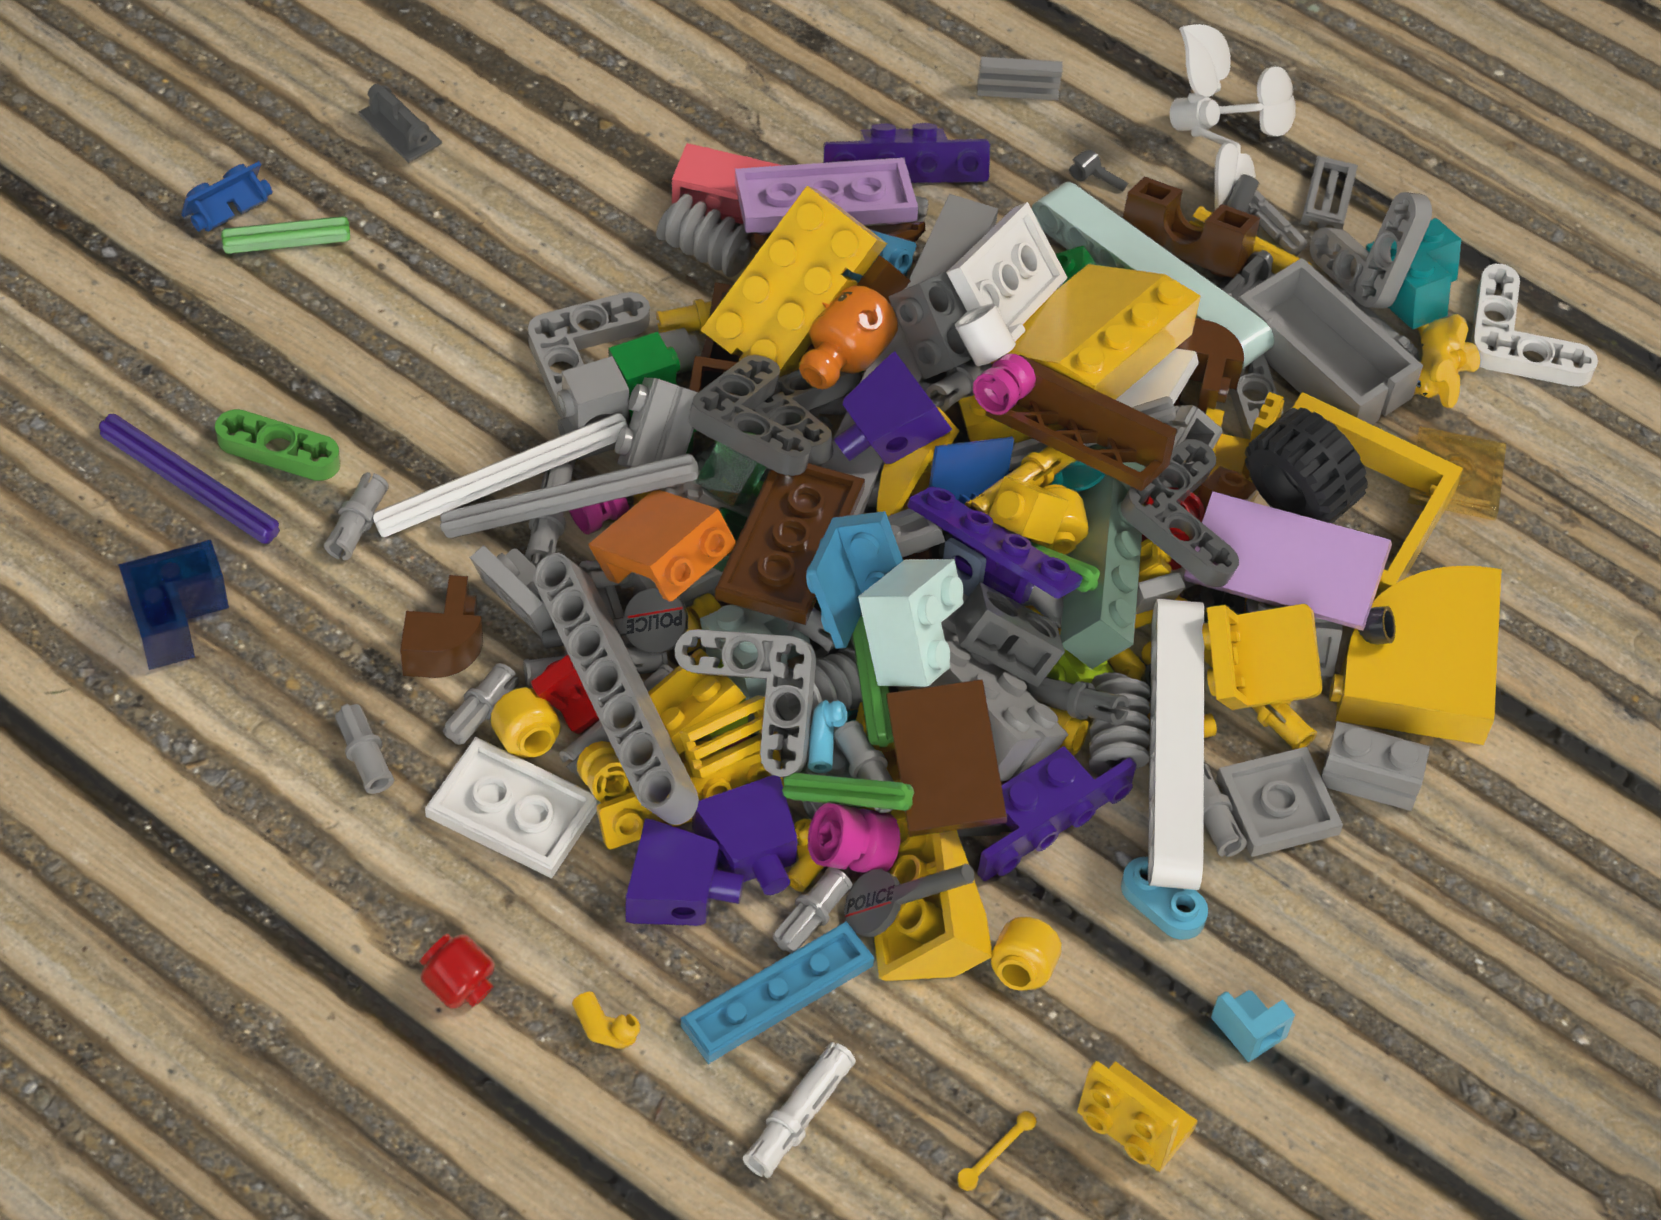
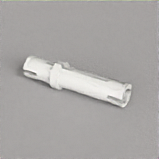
(787, 1125)

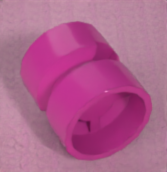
(853, 838)

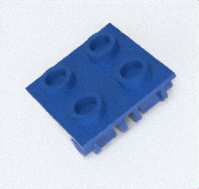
(970, 466)

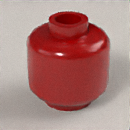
(457, 971)

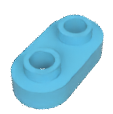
(1160, 903)

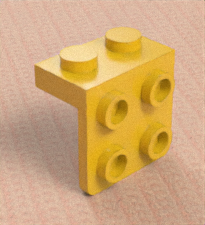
(1262, 656)

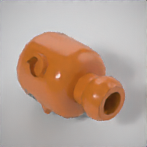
(848, 336)

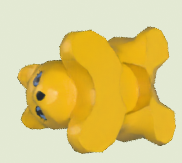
(1444, 357)

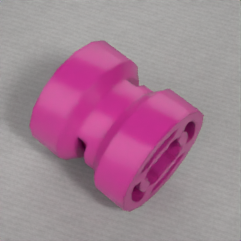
(1004, 384)
(592, 517)

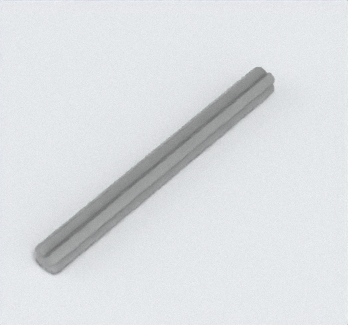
(569, 496)

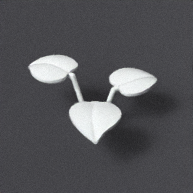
(1206, 65)

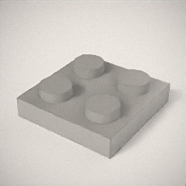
(1279, 801)

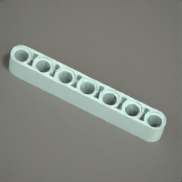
(1079, 220)

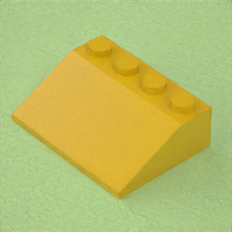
(1109, 326)

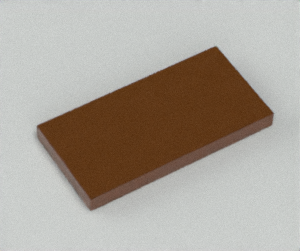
(782, 539)

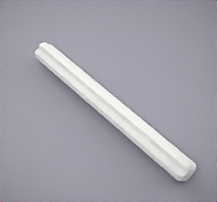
(499, 475)

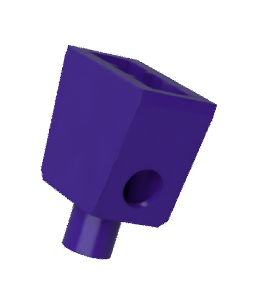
(890, 414)
(752, 832)
(677, 878)

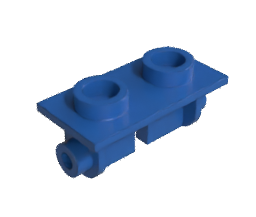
(211, 202)

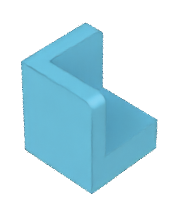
(1250, 1023)

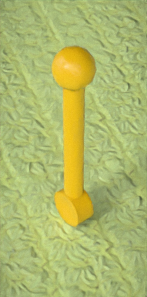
(968, 1177)

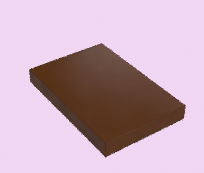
(947, 757)

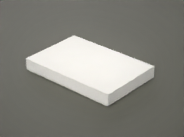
(512, 807)

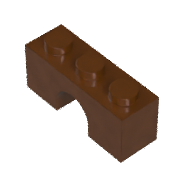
(1219, 246)

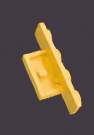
(625, 816)

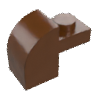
(1219, 361)
(443, 642)

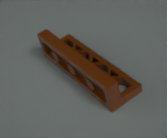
(1092, 419)

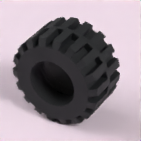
(1306, 466)

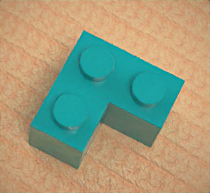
(1428, 281)

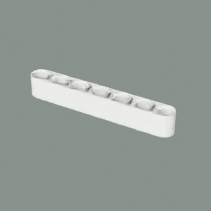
(1176, 745)

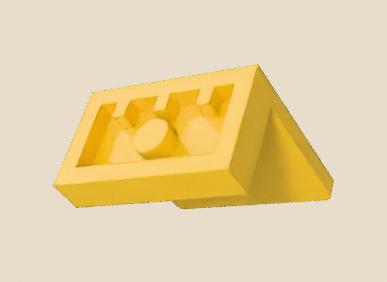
(1134, 1115)

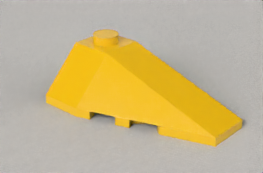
(938, 932)

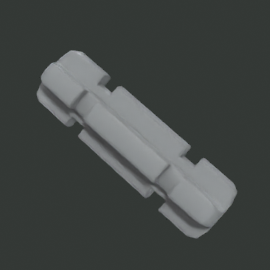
(1276, 225)

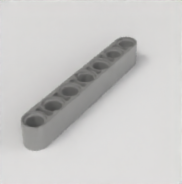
(616, 690)

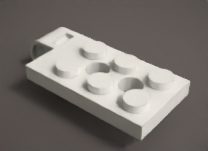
(998, 306)

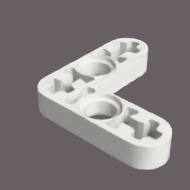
(1504, 338)

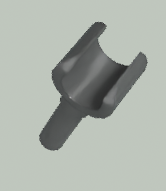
(1089, 164)

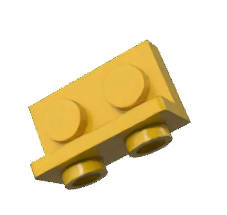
(691, 697)

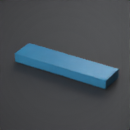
(777, 992)

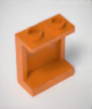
(665, 541)

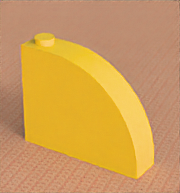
(1440, 665)

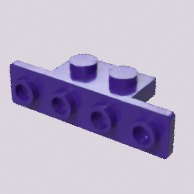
(925, 150)
(1010, 559)
(1048, 801)

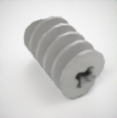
(704, 235)
(834, 680)
(1115, 743)

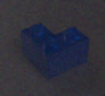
(169, 591)

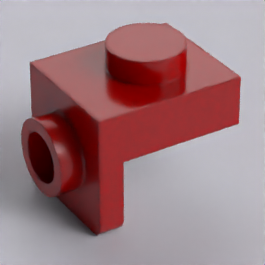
(565, 692)

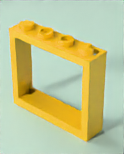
(1402, 463)

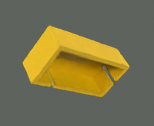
(789, 279)

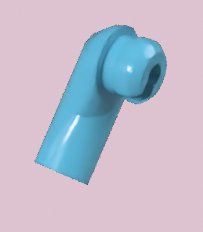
(821, 739)

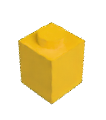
(1028, 510)

